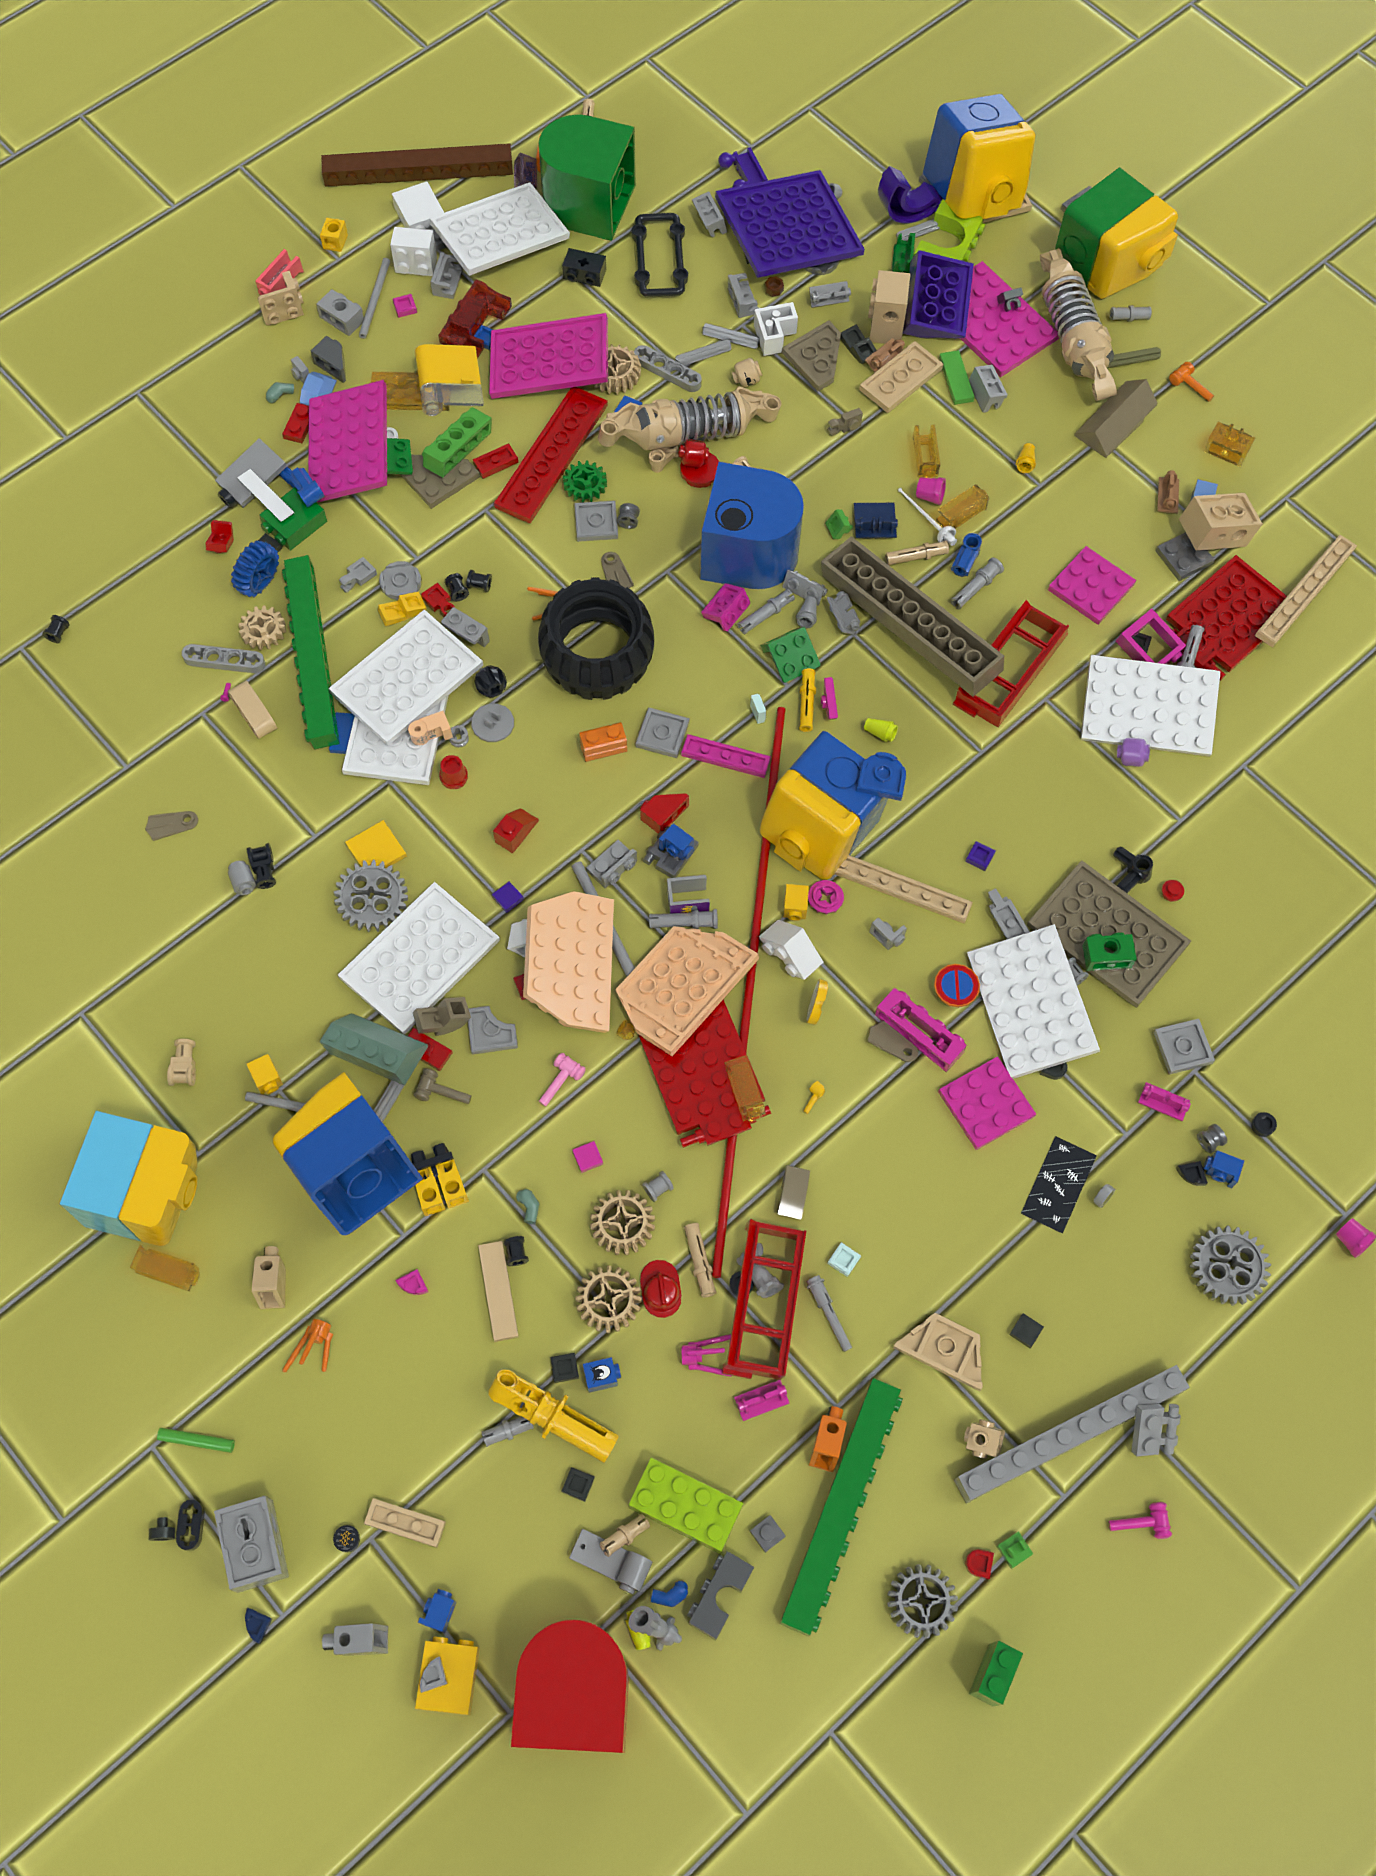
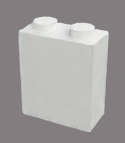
(416, 206)

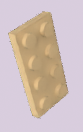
(901, 377)

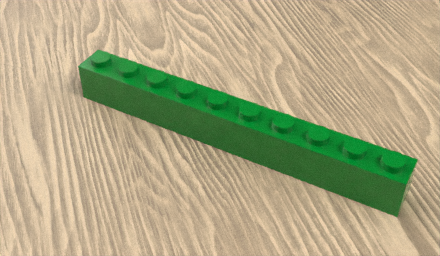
(311, 652)
(840, 1508)

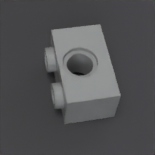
(340, 312)

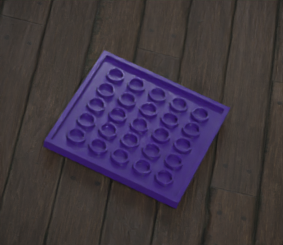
(789, 223)

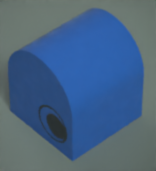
(751, 528)

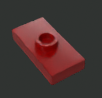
(436, 1053)

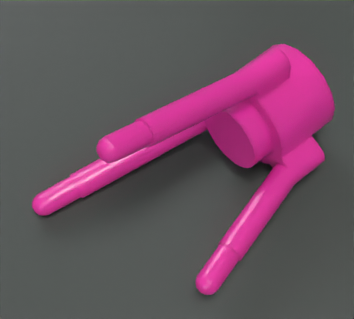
(693, 1354)

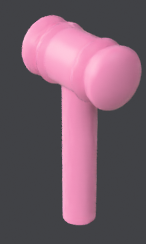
(567, 1068)

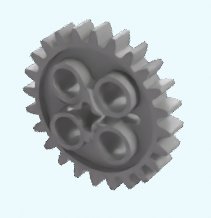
(373, 876)
(1233, 1245)

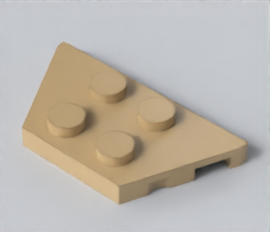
(945, 1348)

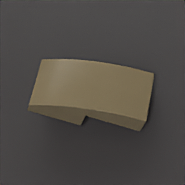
(793, 1192)

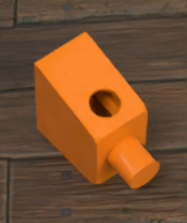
(828, 1440)

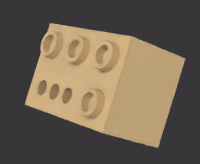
(888, 305)
(1220, 521)

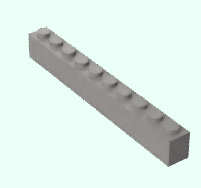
(1069, 1434)

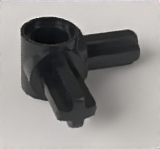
(1133, 863)

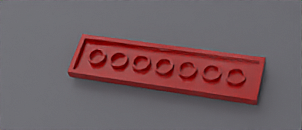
(551, 454)

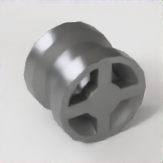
(628, 516)
(1212, 1138)

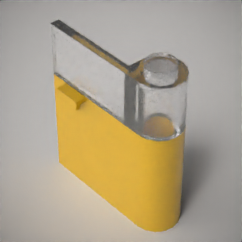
(448, 377)

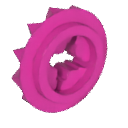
(828, 888)

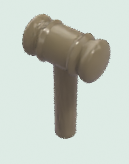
(427, 1085)

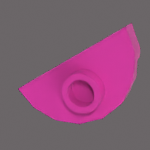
(828, 700)

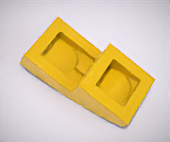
(403, 609)

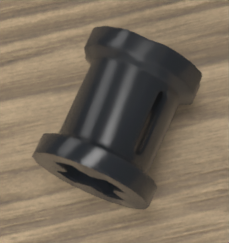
(479, 581)
(456, 587)
(56, 629)
(516, 1251)

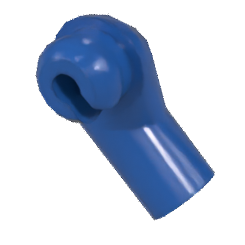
(672, 1597)

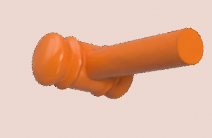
(1183, 374)

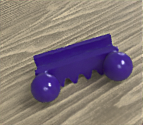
(746, 164)

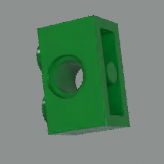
(1099, 959)

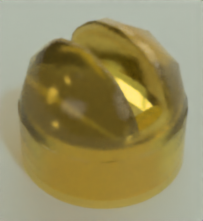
(626, 1030)

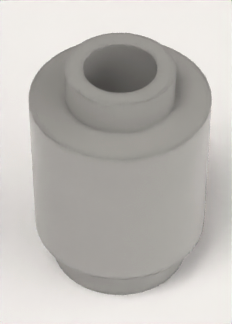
(241, 878)

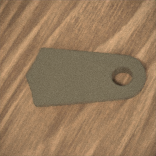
(616, 570)
(169, 824)
(892, 1042)

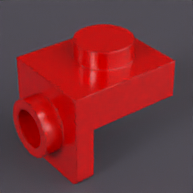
(221, 537)

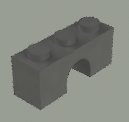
(729, 1573)

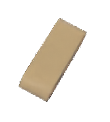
(252, 709)

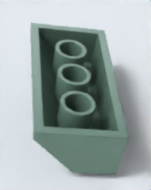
(373, 1047)

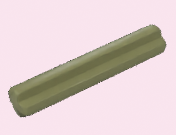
(1135, 357)

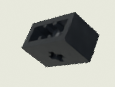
(584, 267)

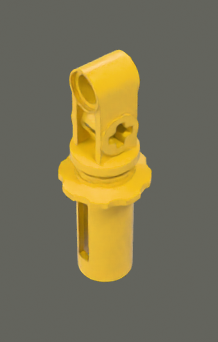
(552, 1415)

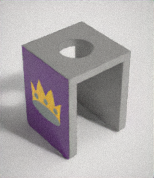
(687, 884)

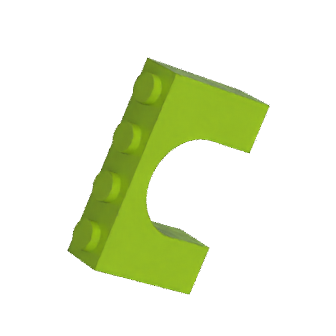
(964, 229)

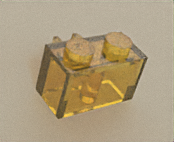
(1229, 444)

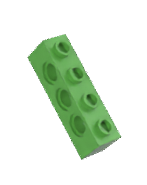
(457, 442)

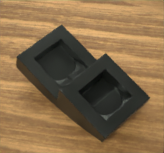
(857, 344)

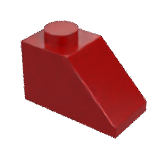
(663, 810)
(514, 829)

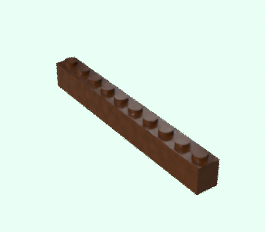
(417, 164)

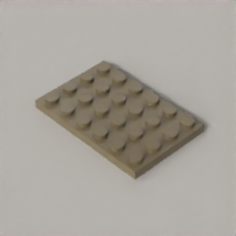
(1094, 905)

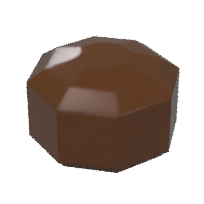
(774, 286)

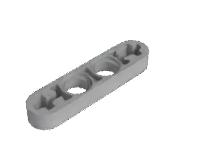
(670, 365)
(223, 659)

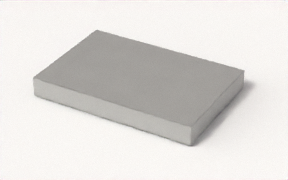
(261, 461)

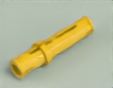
(808, 681)

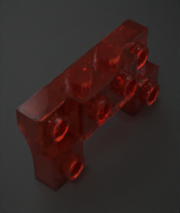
(471, 314)

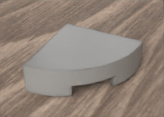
(433, 1676)

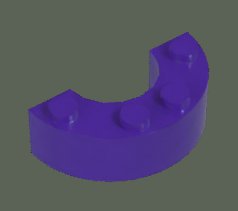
(903, 204)

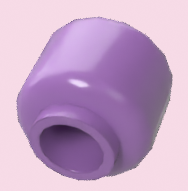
(1133, 752)

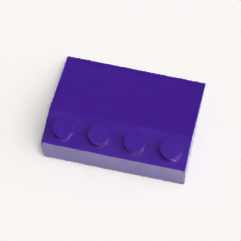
(938, 296)

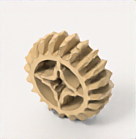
(626, 370)
(611, 1224)
(598, 1303)

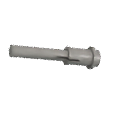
(824, 1301)

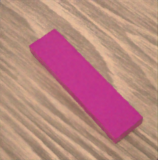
(725, 756)

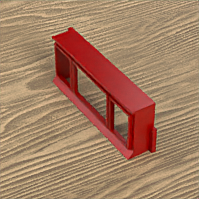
(985, 710)
(733, 1365)

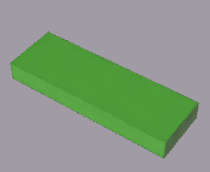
(956, 377)

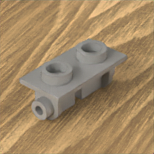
(829, 294)
(803, 587)
(847, 620)

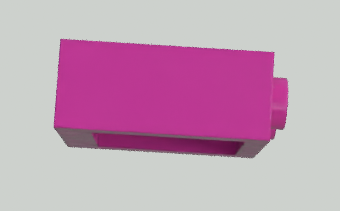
(1136, 653)

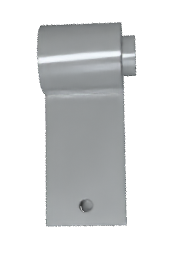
(622, 1566)

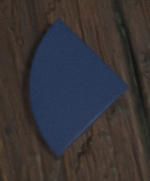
(256, 1624)

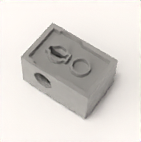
(251, 1544)

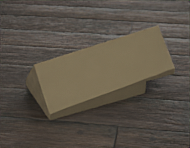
(1118, 417)

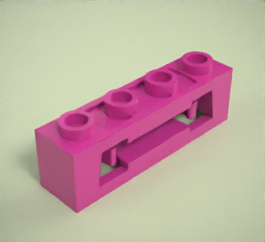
(948, 1048)

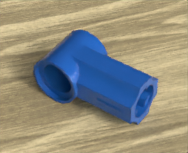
(306, 487)
(967, 555)

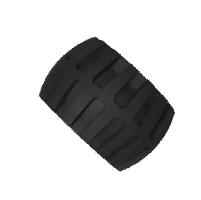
(590, 602)

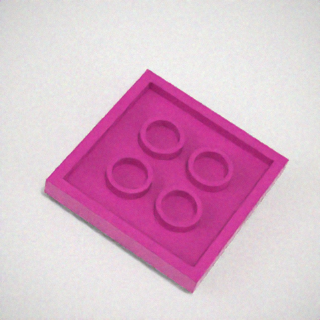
(1092, 585)
(987, 1103)

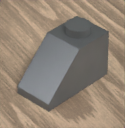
(330, 358)

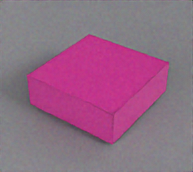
(404, 305)
(587, 1157)

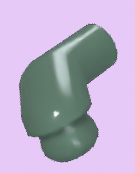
(277, 390)
(531, 1203)

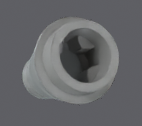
(808, 613)

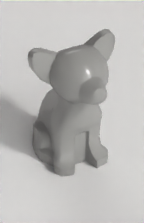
(762, 1278)
(646, 1621)

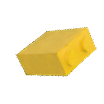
(460, 1669)

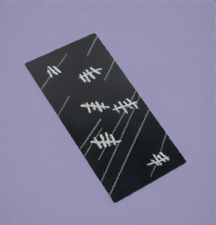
(1058, 1184)

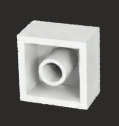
(413, 251)

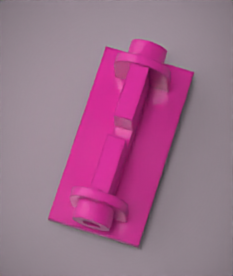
(1164, 1101)
(762, 1400)

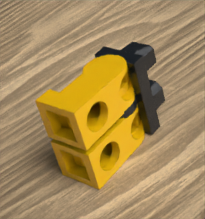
(438, 1171)

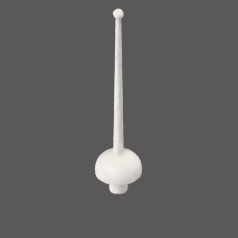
(946, 533)

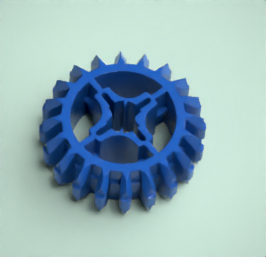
(255, 568)

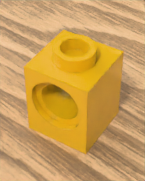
(333, 234)
(796, 902)
(265, 1074)

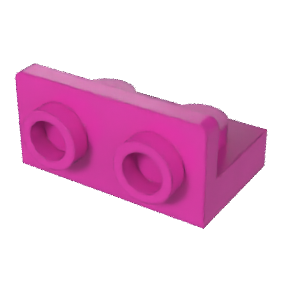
(727, 606)

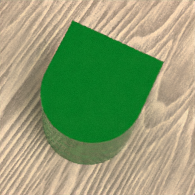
(588, 172)

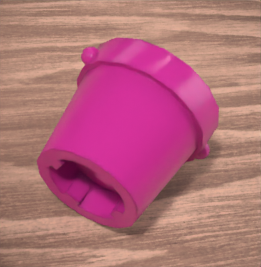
(931, 489)
(1355, 1237)

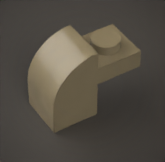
(443, 1019)

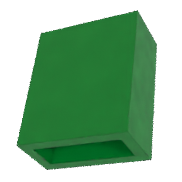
(298, 525)
(996, 1673)

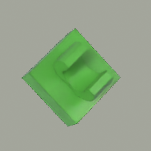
(838, 524)
(1014, 1550)

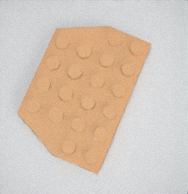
(571, 959)
(682, 984)

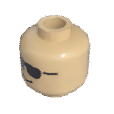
(747, 372)

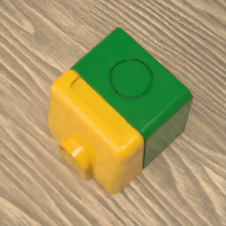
(1117, 234)

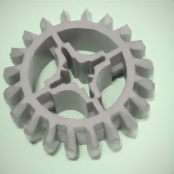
(923, 1613)

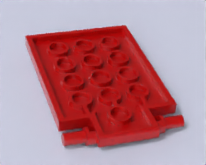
(1231, 611)
(697, 1081)

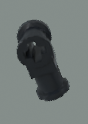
(261, 862)

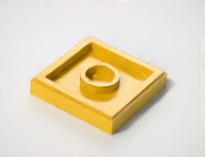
(376, 844)

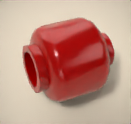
(693, 453)

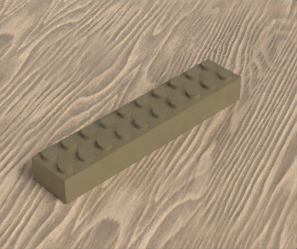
(913, 616)

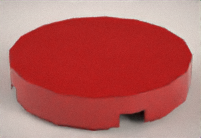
(702, 476)

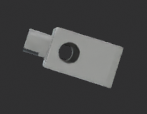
(357, 1640)

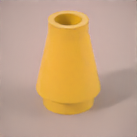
(1026, 460)

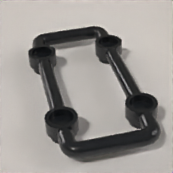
(642, 276)

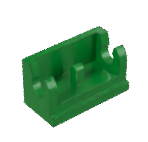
(903, 253)

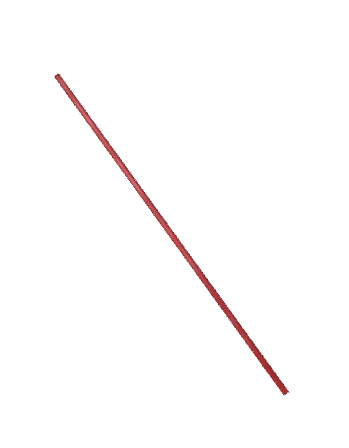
(748, 997)

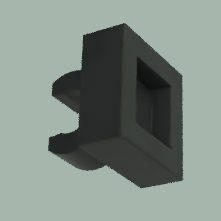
(1010, 296)

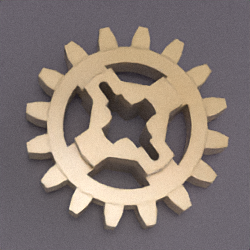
(262, 627)

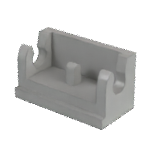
(709, 213)
(446, 276)
(741, 295)
(987, 387)

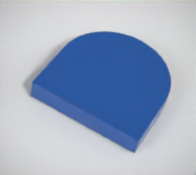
(882, 776)

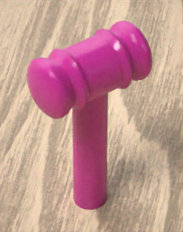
(1157, 1520)

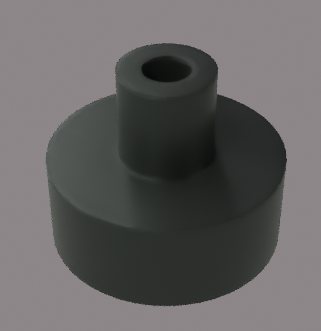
(162, 1531)

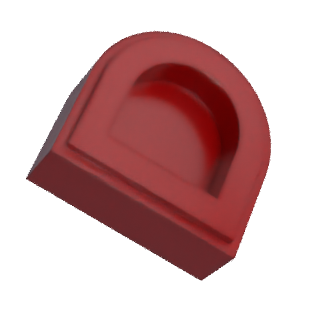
(979, 1563)

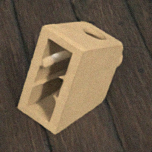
(269, 1279)

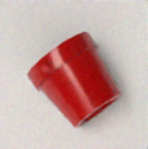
(453, 772)

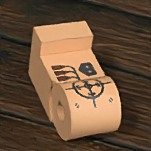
(429, 728)

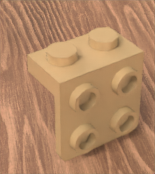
(283, 303)

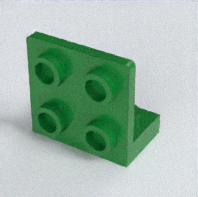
(399, 456)
(792, 653)

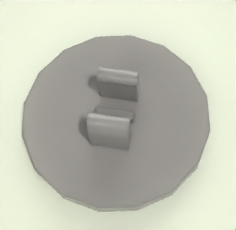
(492, 722)

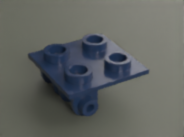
(875, 520)

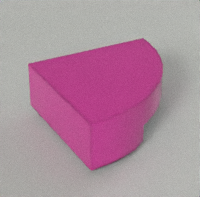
(412, 1283)

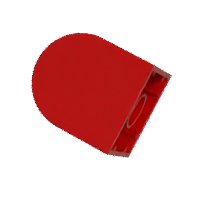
(571, 1691)

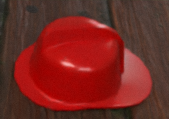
(660, 1288)

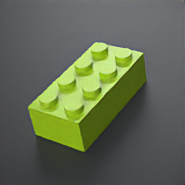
(685, 1505)

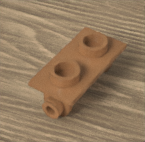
(885, 354)
(1168, 493)

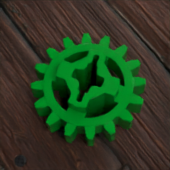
(585, 481)

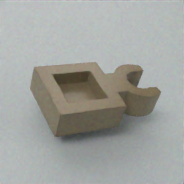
(848, 421)

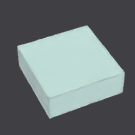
(758, 708)
(844, 1259)

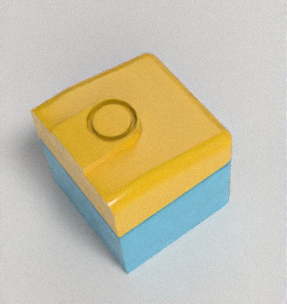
(132, 1179)

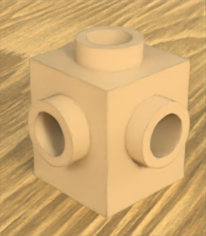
(993, 1439)

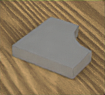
(488, 1033)

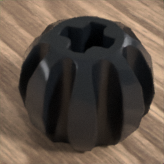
(490, 681)

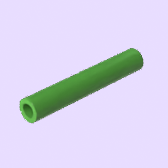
(195, 1440)

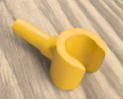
(818, 1091)

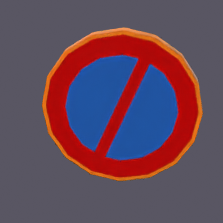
(956, 985)

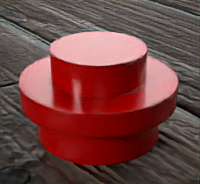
(1172, 890)

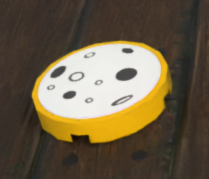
(817, 1000)

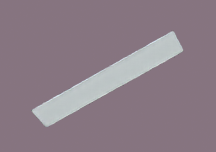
(265, 495)

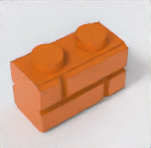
(603, 741)

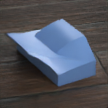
(316, 385)

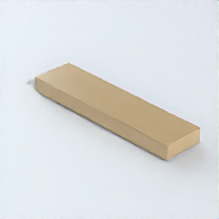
(498, 1291)

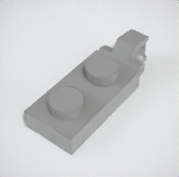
(1006, 915)

